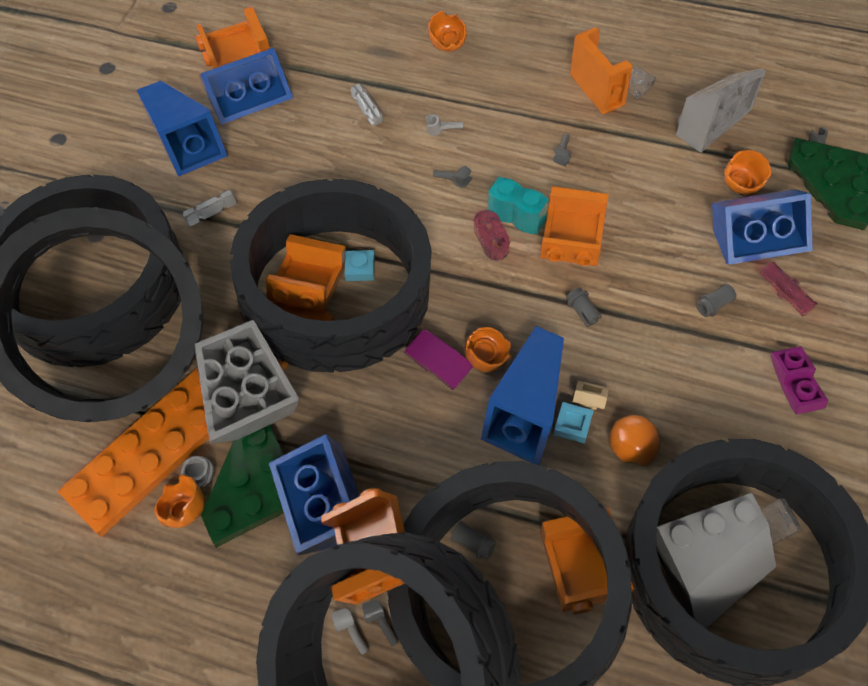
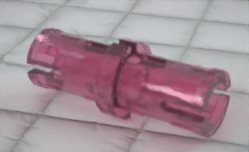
(788, 288)

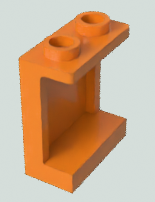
(233, 41)
(598, 78)
(574, 226)
(307, 274)
(364, 517)
(575, 565)

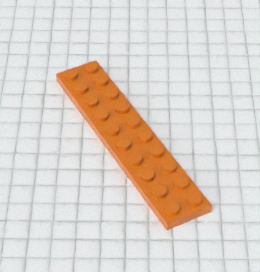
(147, 451)

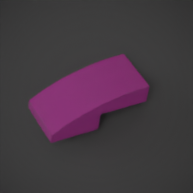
(438, 358)
(797, 381)

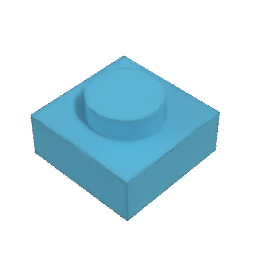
(359, 265)
(573, 422)

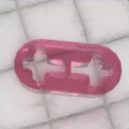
(487, 236)

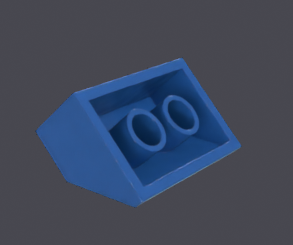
(246, 86)
(763, 226)
(309, 486)

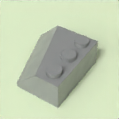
(718, 108)
(241, 383)
(716, 556)

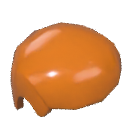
(447, 32)
(747, 172)
(487, 349)
(635, 440)
(180, 503)

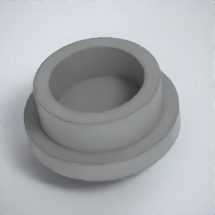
(199, 468)

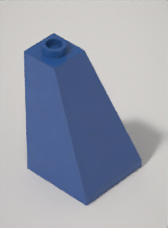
(182, 127)
(525, 399)

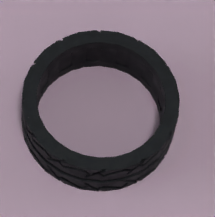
(333, 207)
(38, 237)
(127, 321)
(507, 482)
(814, 498)
(452, 586)

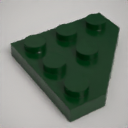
(835, 178)
(244, 488)

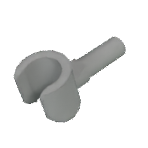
(435, 127)
(343, 620)

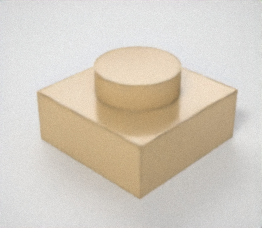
(590, 395)

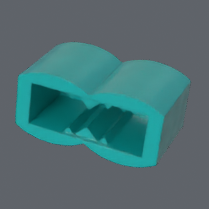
(518, 205)

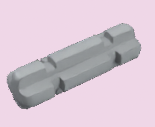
(366, 104)
(209, 208)

